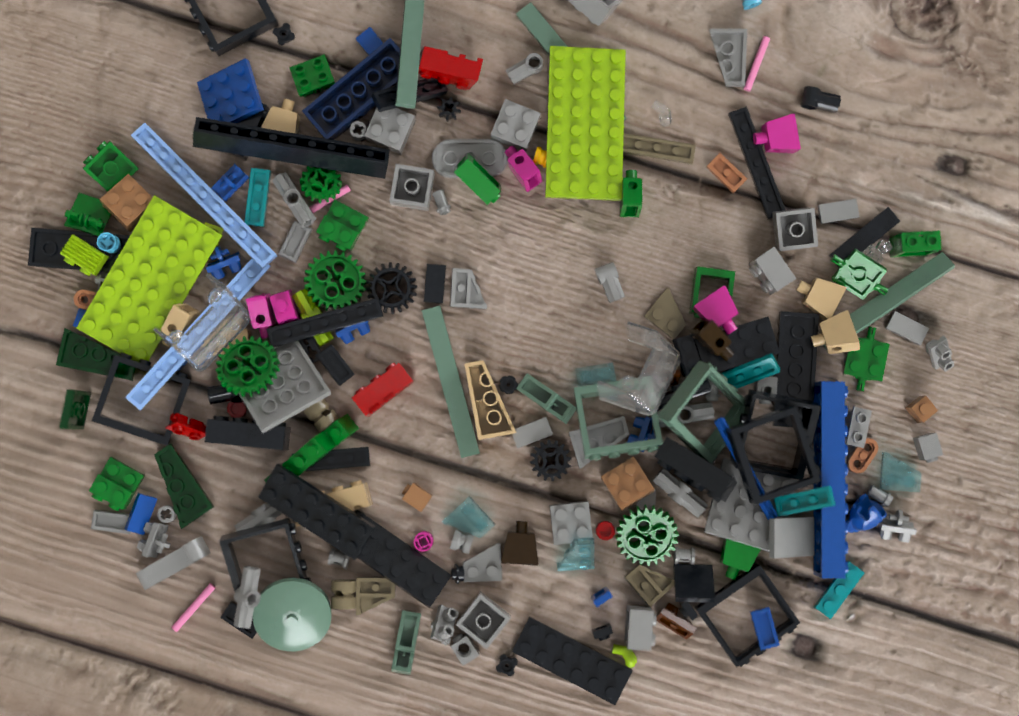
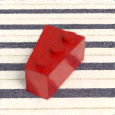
(449, 68)
(382, 389)

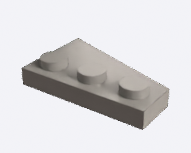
(731, 54)
(599, 435)

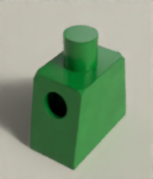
(631, 195)
(737, 557)

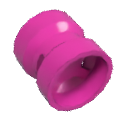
(423, 541)

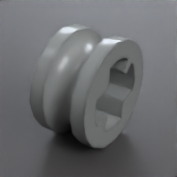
(165, 508)

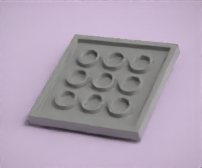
(293, 390)
(739, 518)

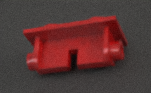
(194, 430)

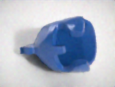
(865, 514)

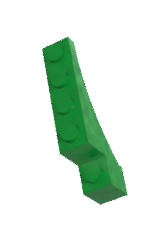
(320, 445)

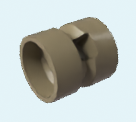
(321, 414)
(343, 594)

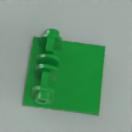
(312, 76)
(87, 215)

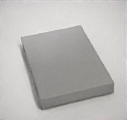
(791, 537)

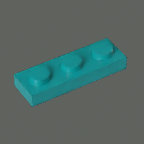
(257, 197)
(752, 371)
(804, 501)
(838, 591)

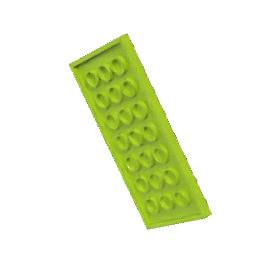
(585, 123)
(148, 279)

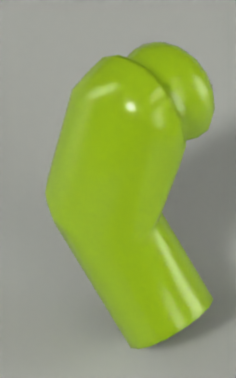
(628, 654)

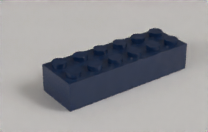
(351, 95)

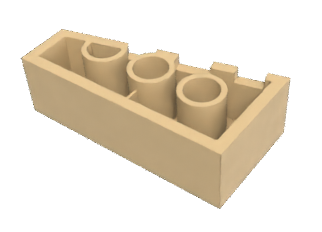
(487, 406)
(352, 497)

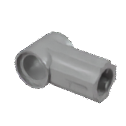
(523, 70)
(608, 278)

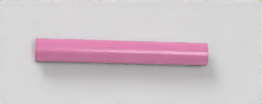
(756, 64)
(317, 206)
(193, 607)

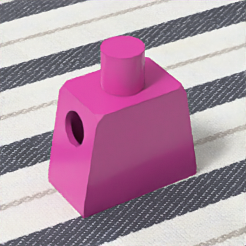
(779, 135)
(523, 168)
(261, 305)
(284, 307)
(718, 308)

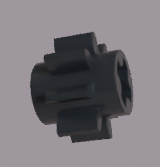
(447, 114)

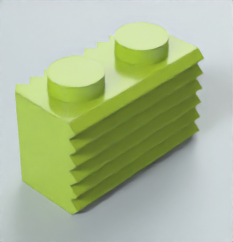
(84, 255)

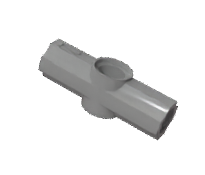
(299, 208)
(695, 413)
(680, 492)
(260, 516)
(247, 597)

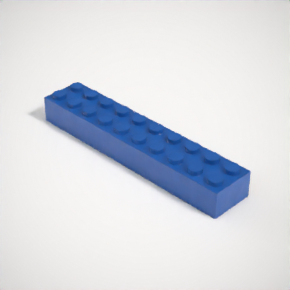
(830, 457)

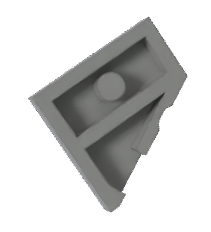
(465, 291)

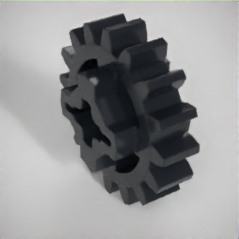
(540, 452)

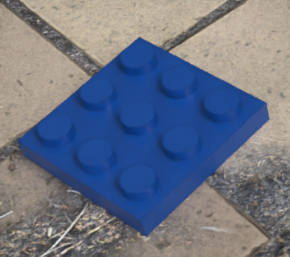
(231, 93)

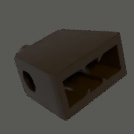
(707, 333)
(520, 546)

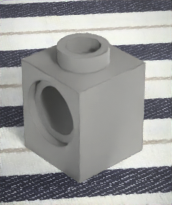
(464, 657)

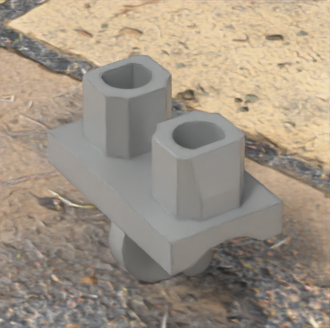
(940, 354)
(898, 524)
(156, 539)
(443, 625)

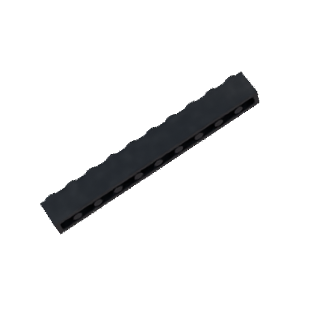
(290, 147)

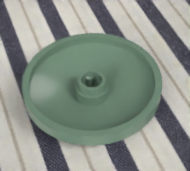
(292, 614)

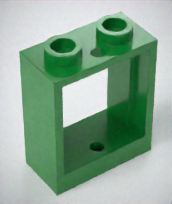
(478, 179)
(911, 244)
(709, 273)

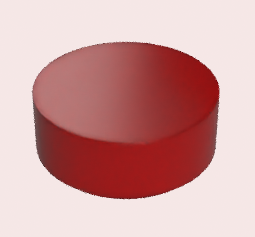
(236, 410)
(605, 530)

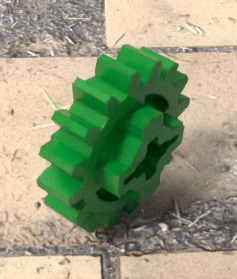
(315, 188)

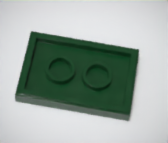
(75, 409)

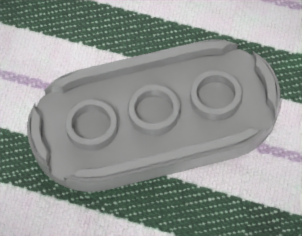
(486, 152)

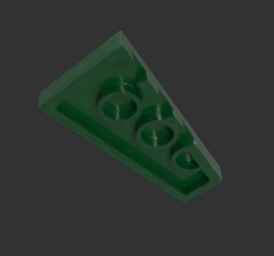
(88, 356)
(185, 492)

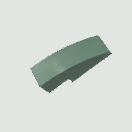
(546, 398)
(406, 642)

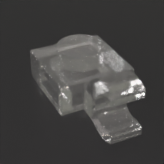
(875, 252)

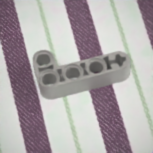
(173, 563)

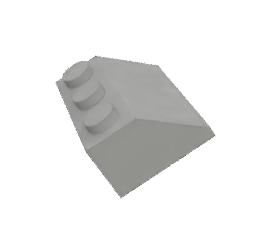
(596, 10)

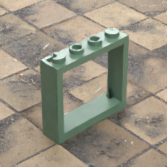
(671, 410)
(614, 450)

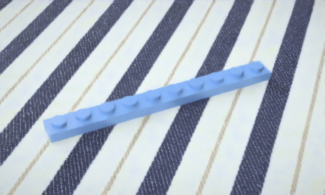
(204, 196)
(171, 361)

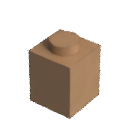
(921, 409)
(416, 496)

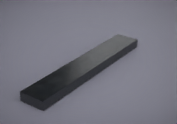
(756, 162)
(325, 322)

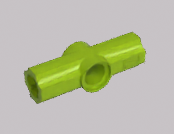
(310, 309)

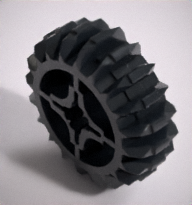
(396, 280)

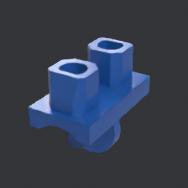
(230, 182)
(216, 266)
(346, 335)
(646, 426)

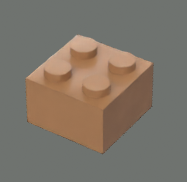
(126, 202)
(627, 484)

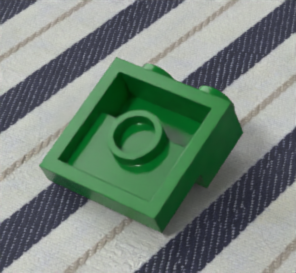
(109, 165)
(342, 226)
(116, 484)

